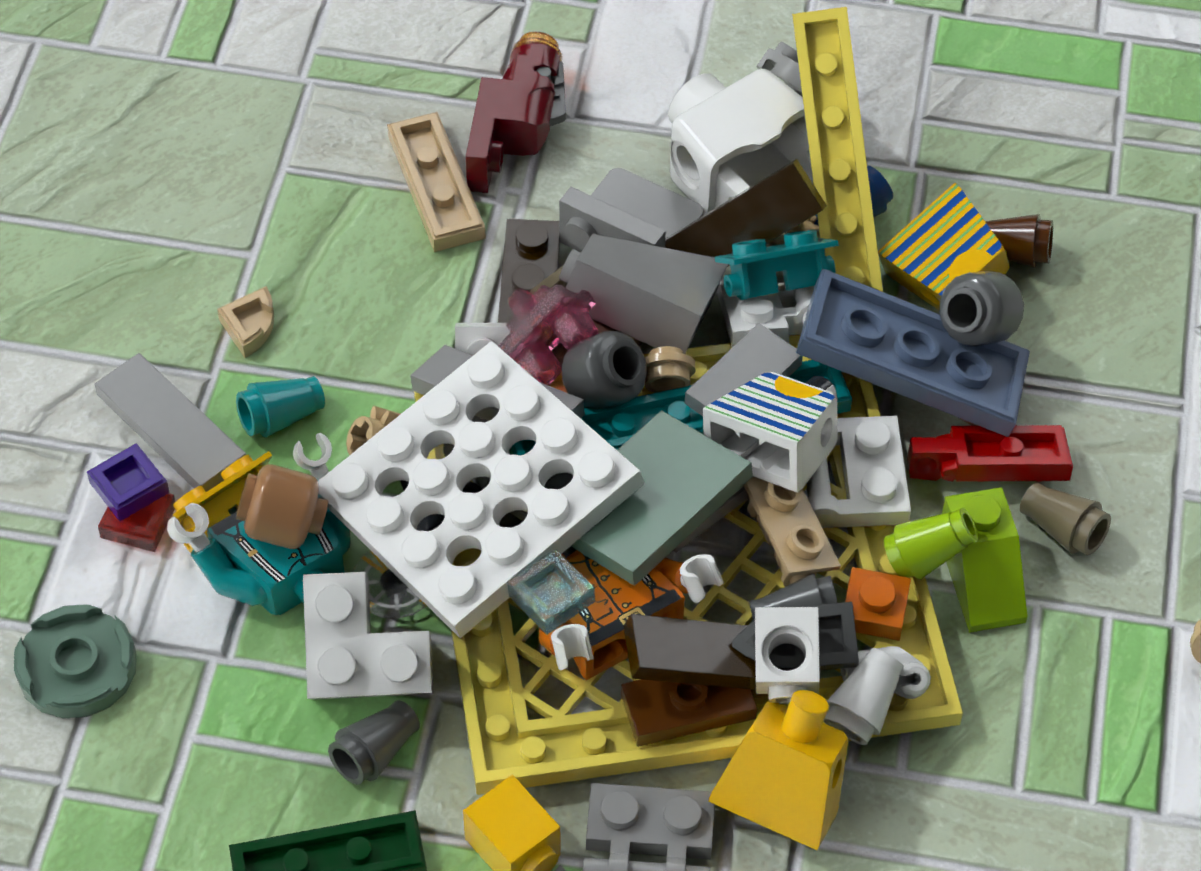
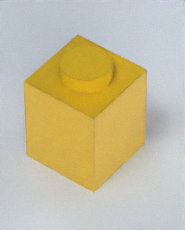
(512, 829)

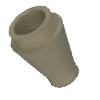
(1068, 518)

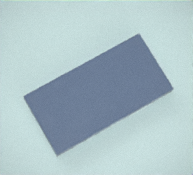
(912, 353)

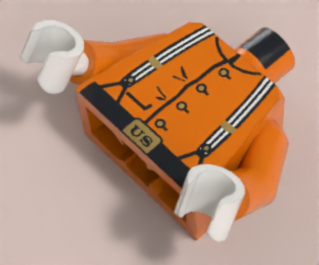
(597, 632)

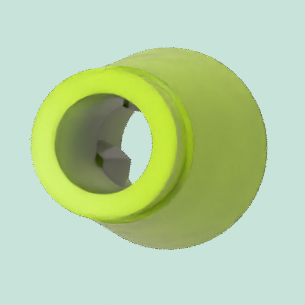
(929, 542)

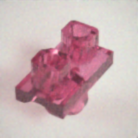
(544, 322)

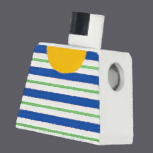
(777, 426)

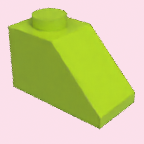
(989, 570)

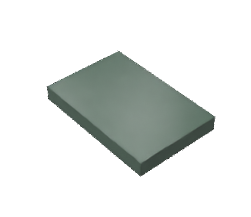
(683, 486)

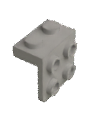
(624, 209)

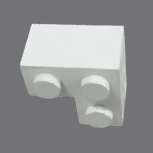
(346, 656)

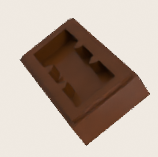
(674, 709)

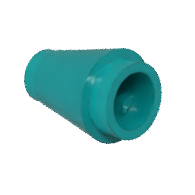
(277, 404)

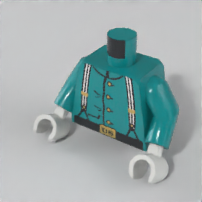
(259, 570)

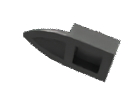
(836, 641)

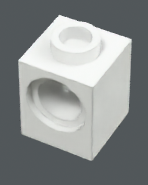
(786, 626)

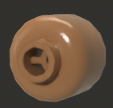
(281, 506)

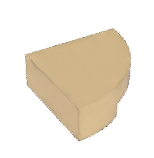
(249, 320)

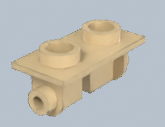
(791, 529)

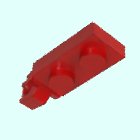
(984, 455)

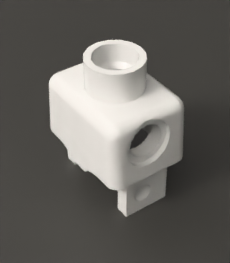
(734, 135)

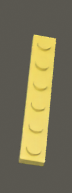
(837, 142)

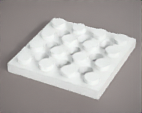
(472, 520)

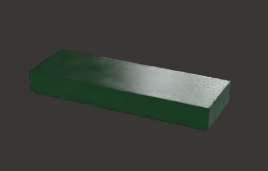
(362, 845)

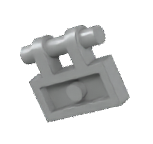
(648, 823)

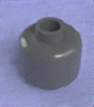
(981, 308)
(604, 370)

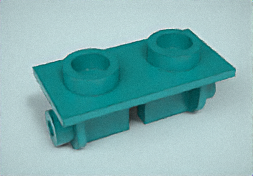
(755, 265)

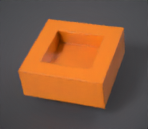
(878, 602)

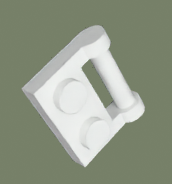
(872, 476)

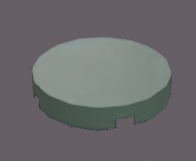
(75, 661)

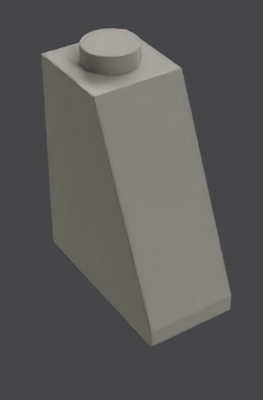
(645, 288)

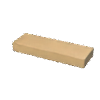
(436, 182)

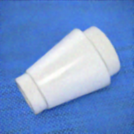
(865, 697)

